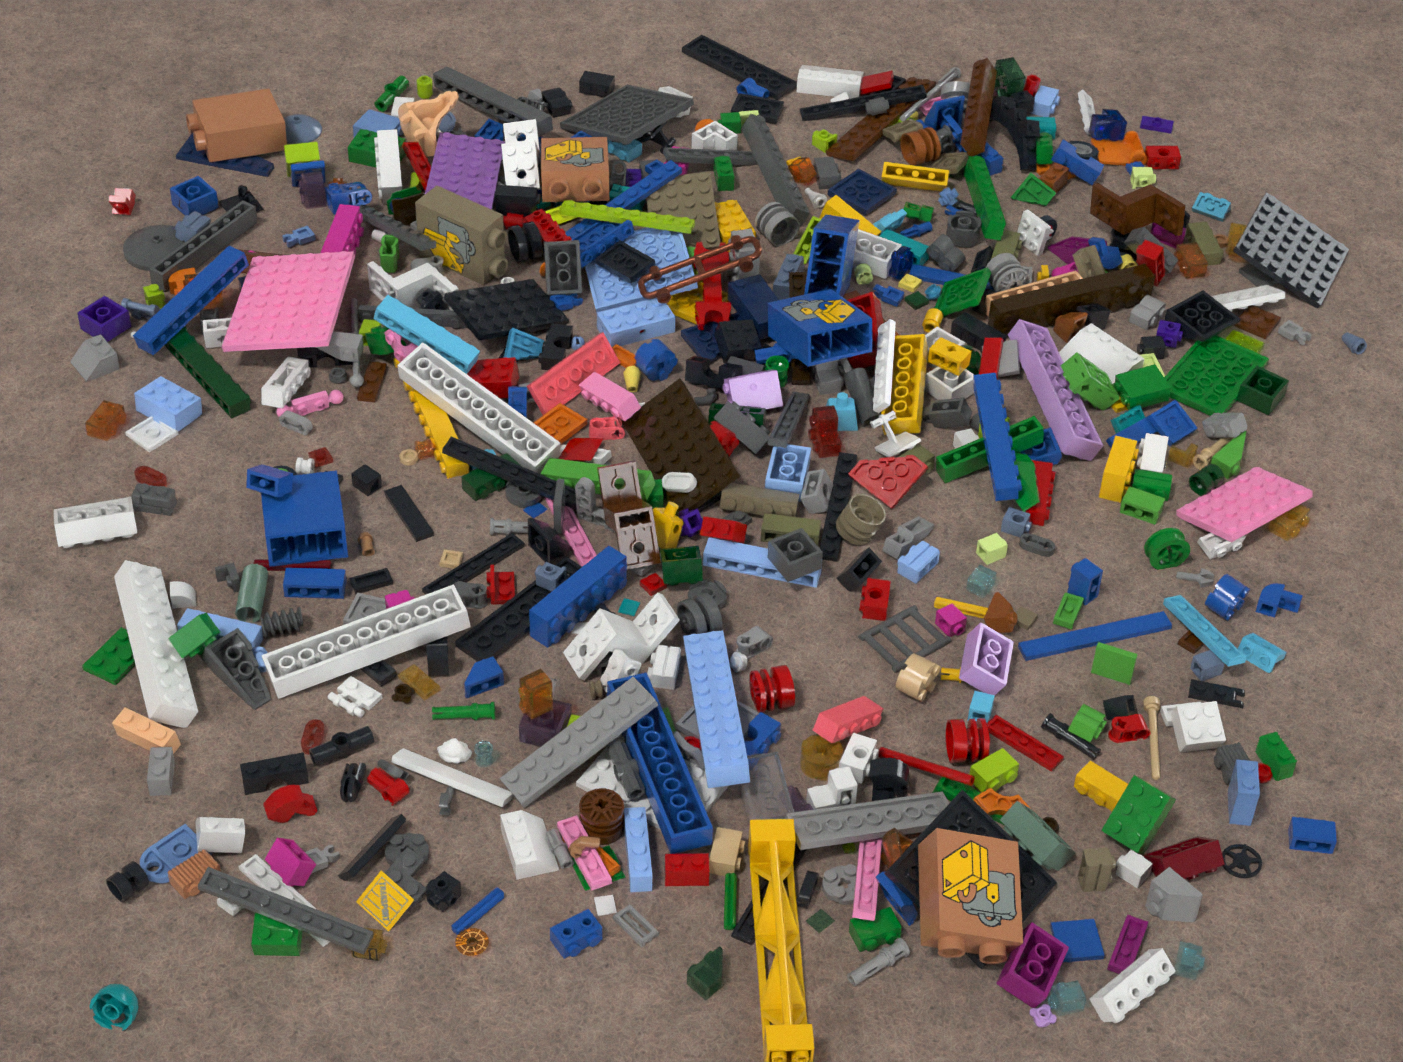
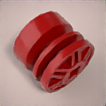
(772, 689)
(970, 740)

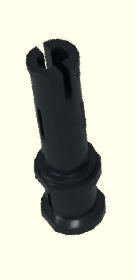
(1061, 732)

